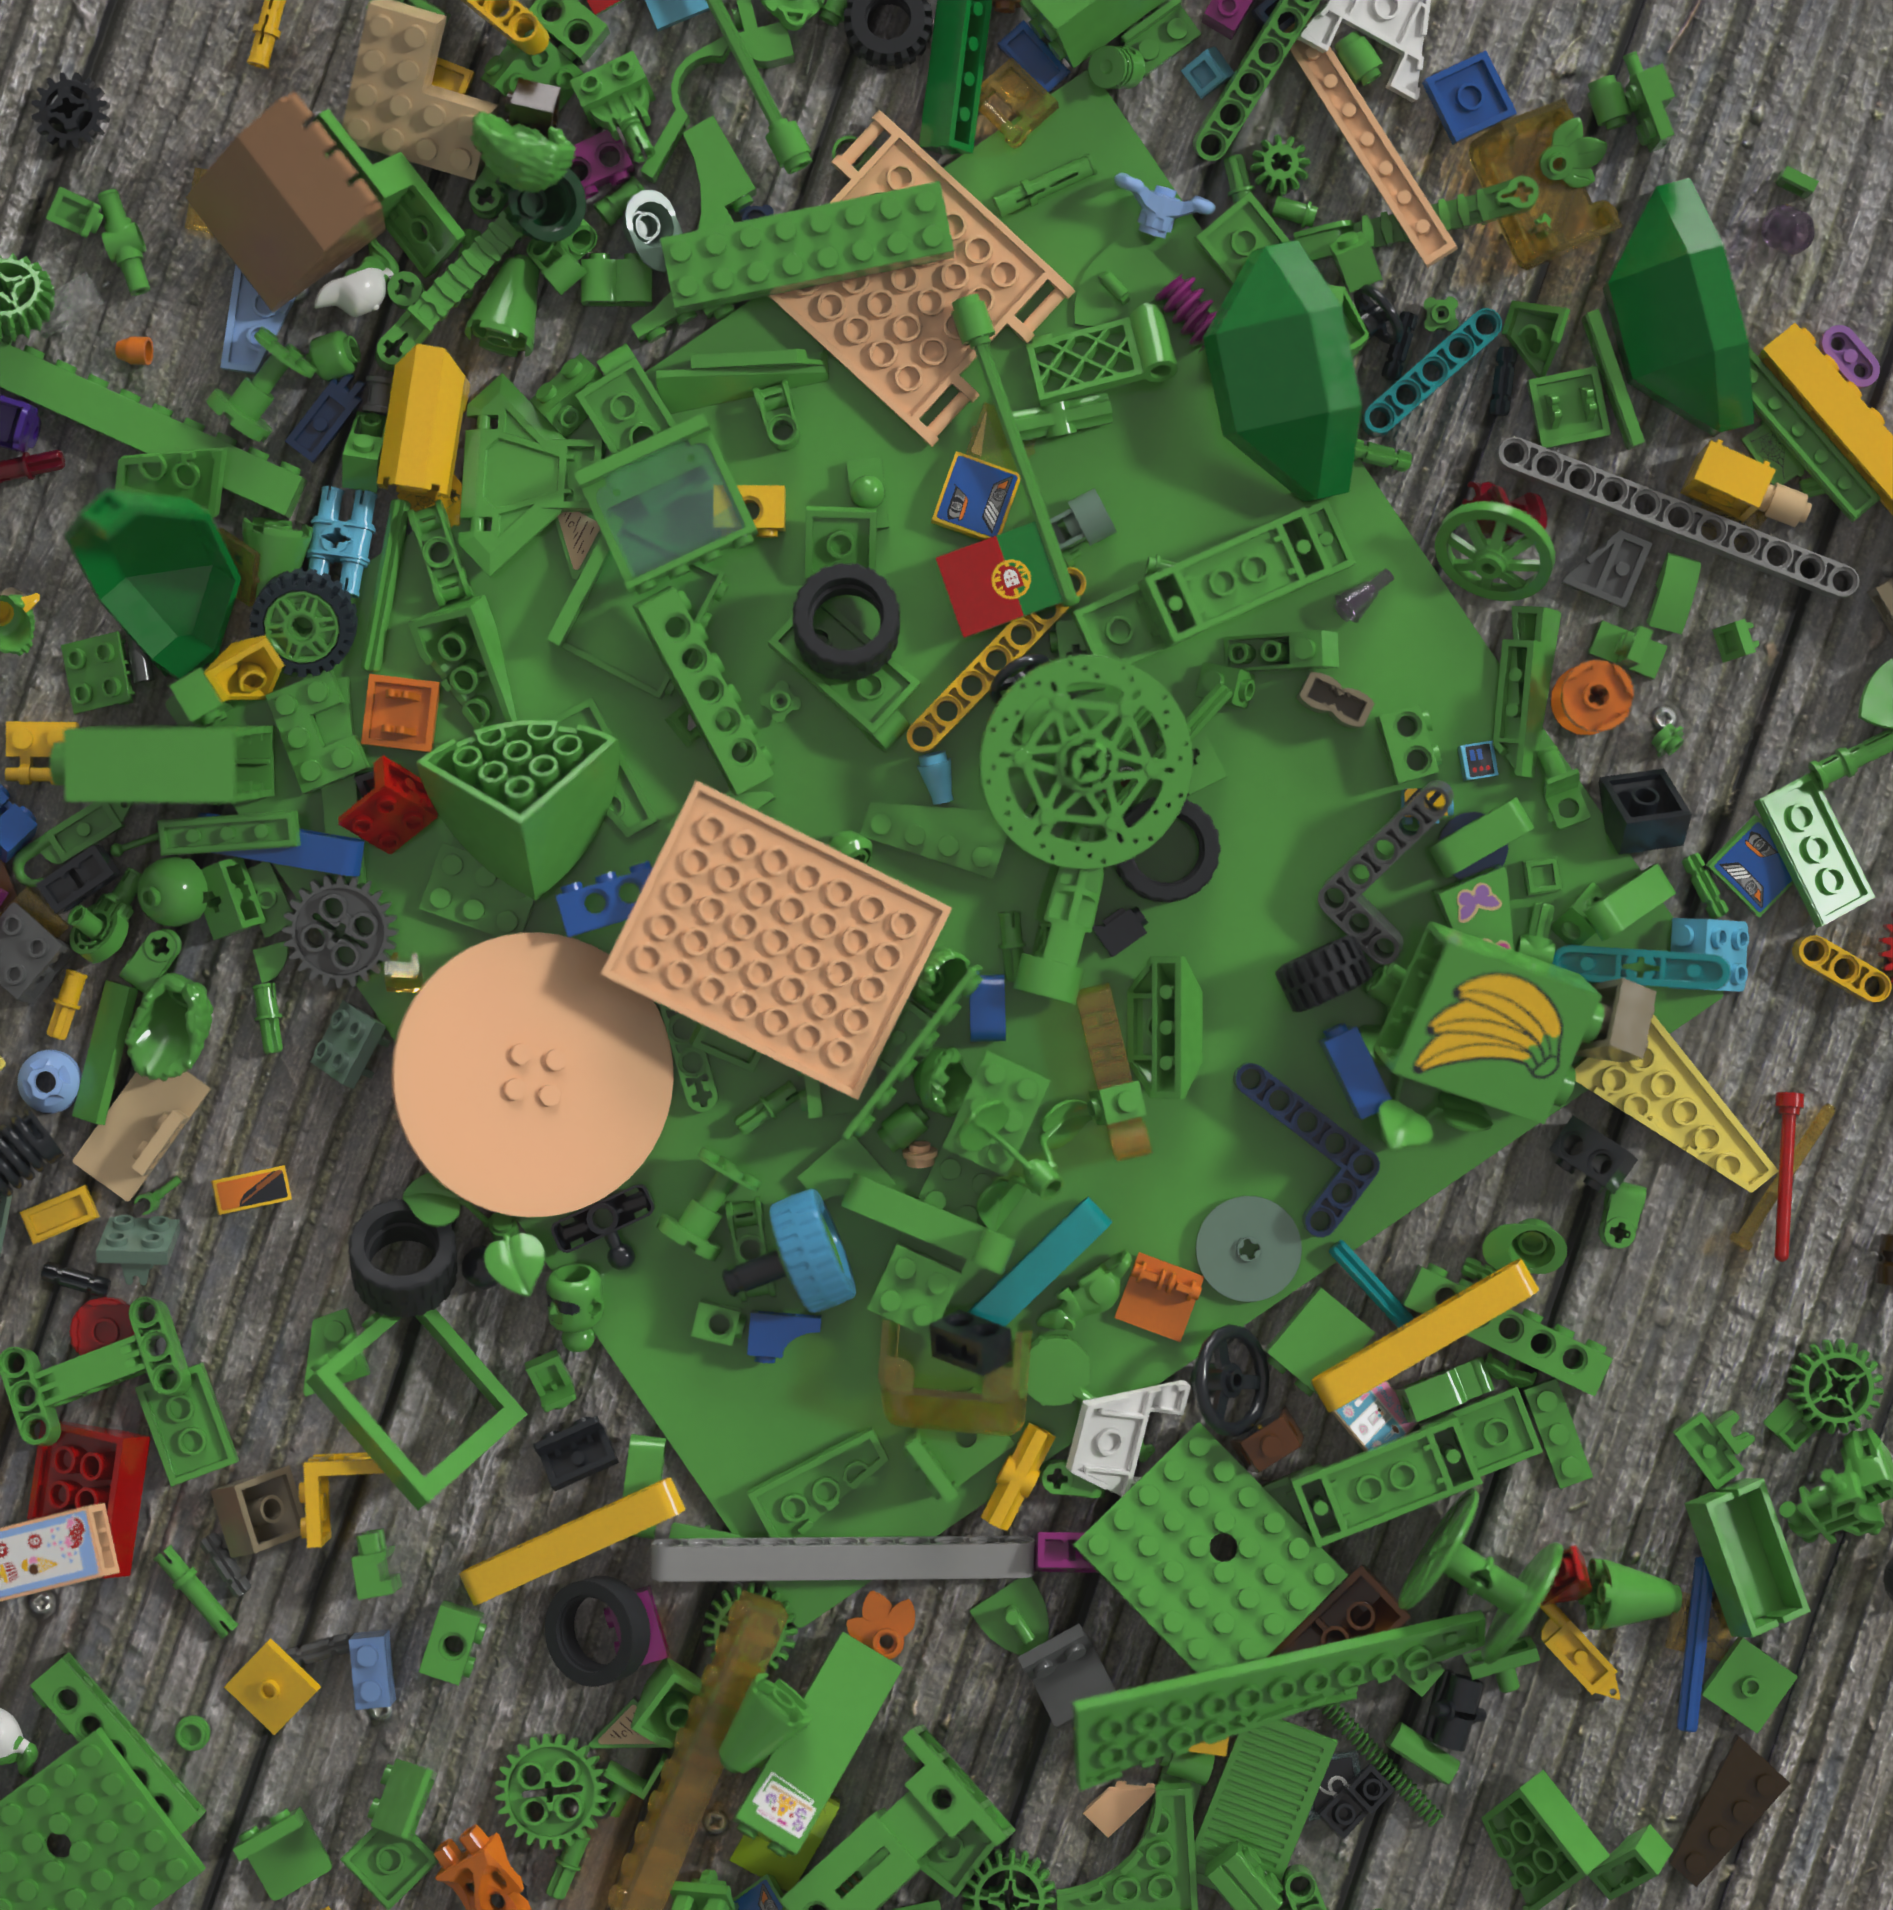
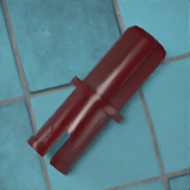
(30, 465)

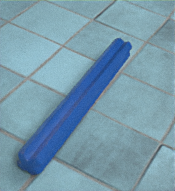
(1695, 1648)

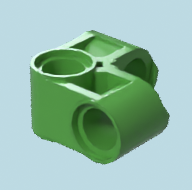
(560, 259)

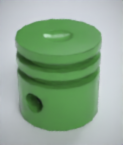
(1116, 67)

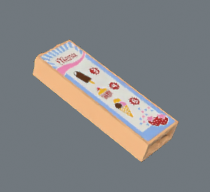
(56, 1552)

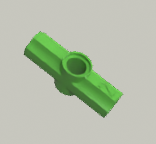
(1064, 417)

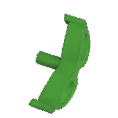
(1501, 1371)

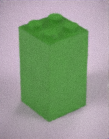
(1082, 25)

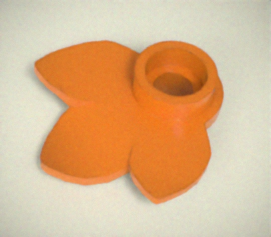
(883, 1619)

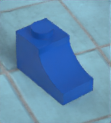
(775, 1330)

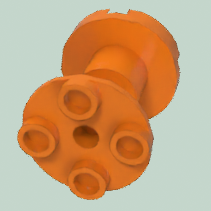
(1592, 697)

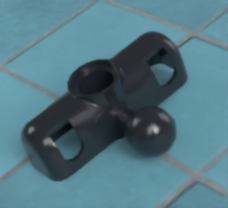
(620, 1254)

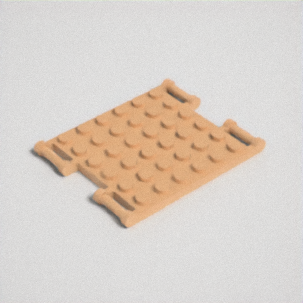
(898, 323)

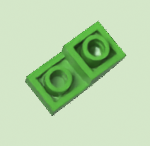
(1675, 593)

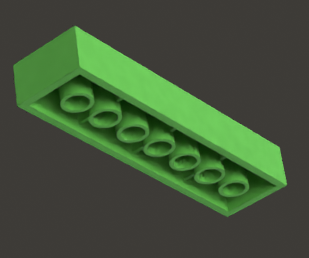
(807, 247)

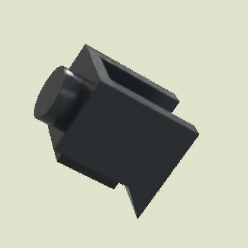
(1121, 929)

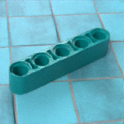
(1443, 360)
(1042, 1263)

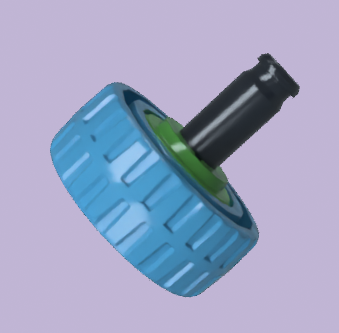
(806, 1253)

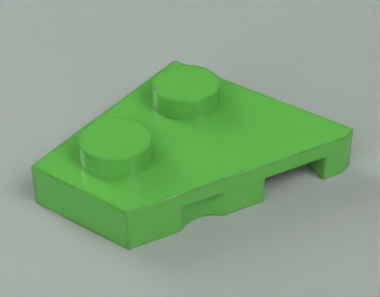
(325, 1336)

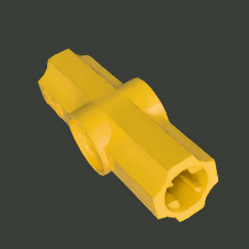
(1017, 1476)

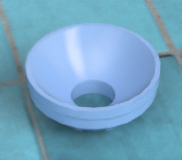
(67, 1078)

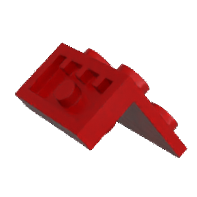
(392, 810)

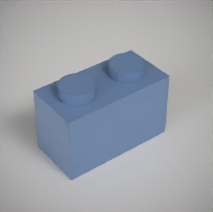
(372, 1669)

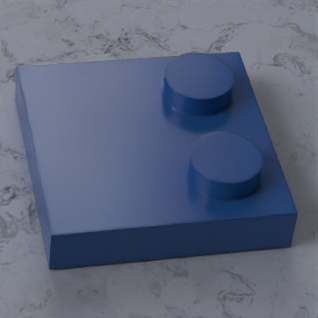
(1469, 97)

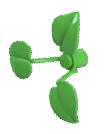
(1403, 1126)
(1002, 1196)
(511, 1259)

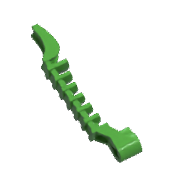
(1482, 208)
(446, 292)

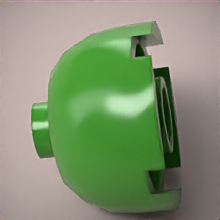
(172, 891)

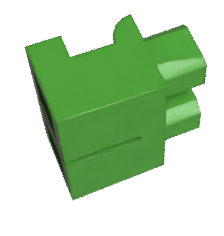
(371, 1566)

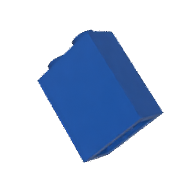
(1354, 1069)

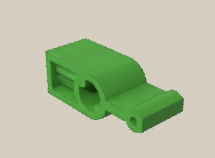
(1444, 1390)

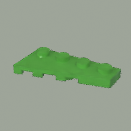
(948, 835)

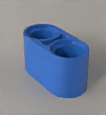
(988, 1010)

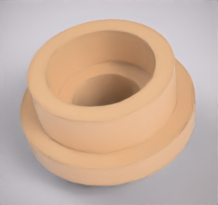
(920, 1154)

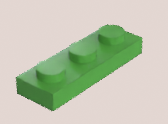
(1557, 1432)

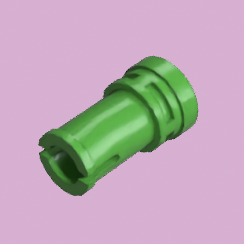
(613, 206)

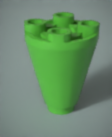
(1626, 1596)

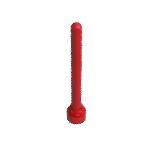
(1789, 1107)

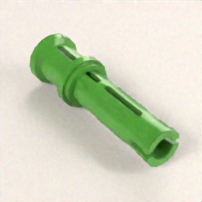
(1847, 761)

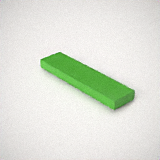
(1612, 379)
(229, 832)
(105, 1052)

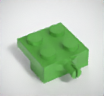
(1647, 97)

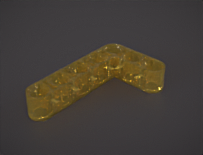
(1110, 1065)

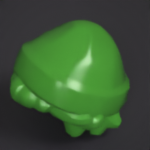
(939, 977)
(942, 1081)

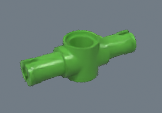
(123, 242)

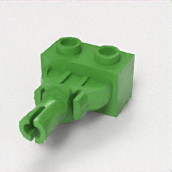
(615, 98)

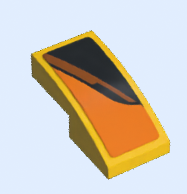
(251, 1190)

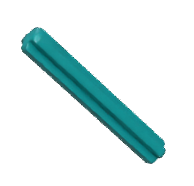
(1370, 1283)

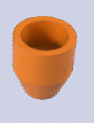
(135, 350)

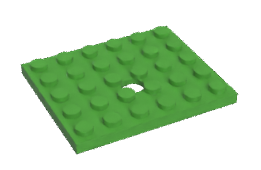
(1161, 1563)
(120, 1838)

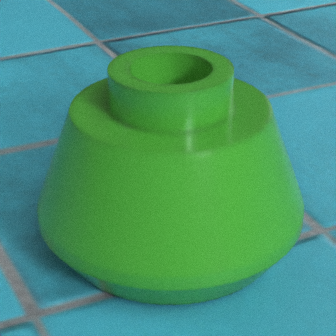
(852, 845)

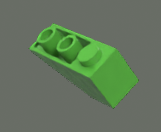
(1283, 651)

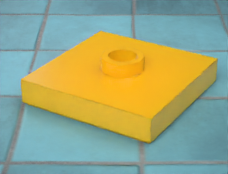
(272, 1686)

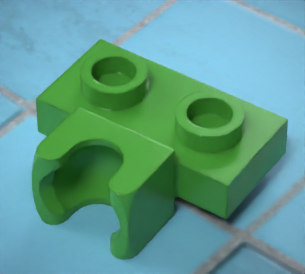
(1714, 1446)

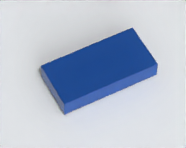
(1034, 56)

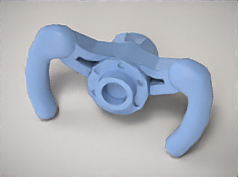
(1160, 206)

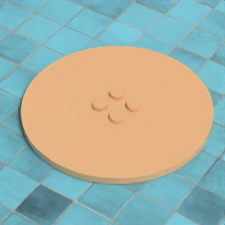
(531, 1075)

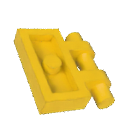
(30, 741)

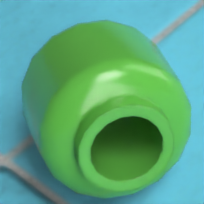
(334, 355)

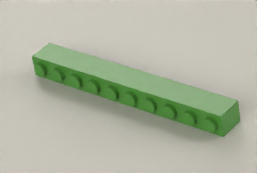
(143, 427)

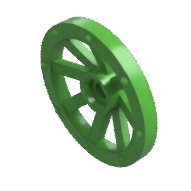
(1492, 556)

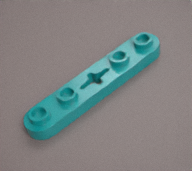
(1676, 968)

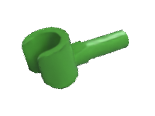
(158, 1194)

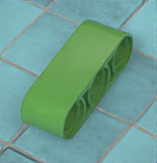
(1481, 837)
(1629, 902)
(644, 1468)

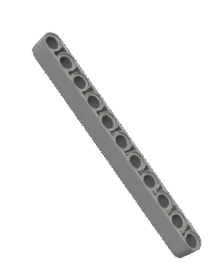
(1693, 518)
(842, 1558)

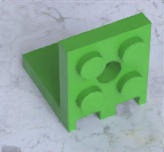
(947, 1461)

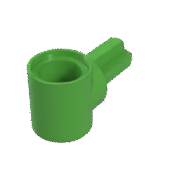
(1536, 941)

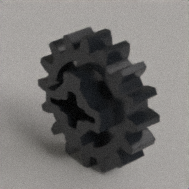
(55, 113)

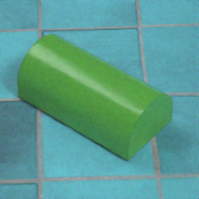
(1422, 1753)

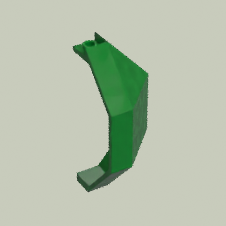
(1681, 313)
(1286, 373)
(158, 574)

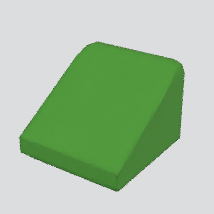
(1788, 1425)

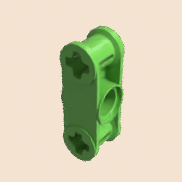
(430, 535)
(749, 1228)

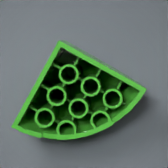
(524, 796)

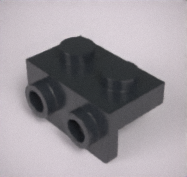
(576, 1452)

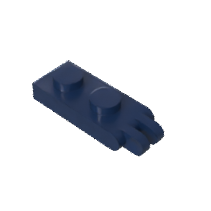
(326, 418)

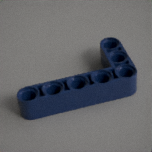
(1316, 1138)

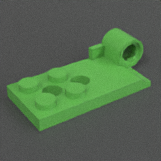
(623, 401)
(868, 701)

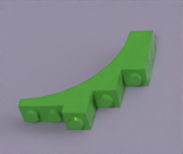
(722, 188)

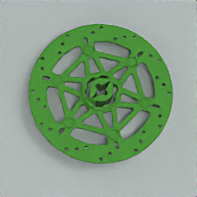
(1151, 768)

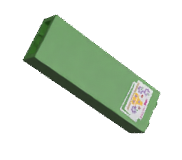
(807, 1768)

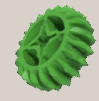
(24, 297)
(1850, 1379)
(722, 1619)
(1010, 1865)

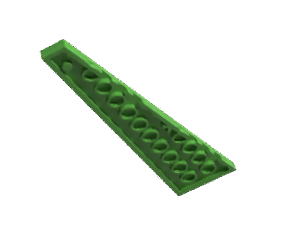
(1209, 1706)

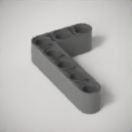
(1377, 864)

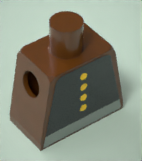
(1268, 1441)

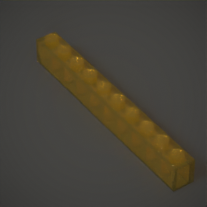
(695, 1763)

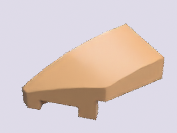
(1117, 1805)

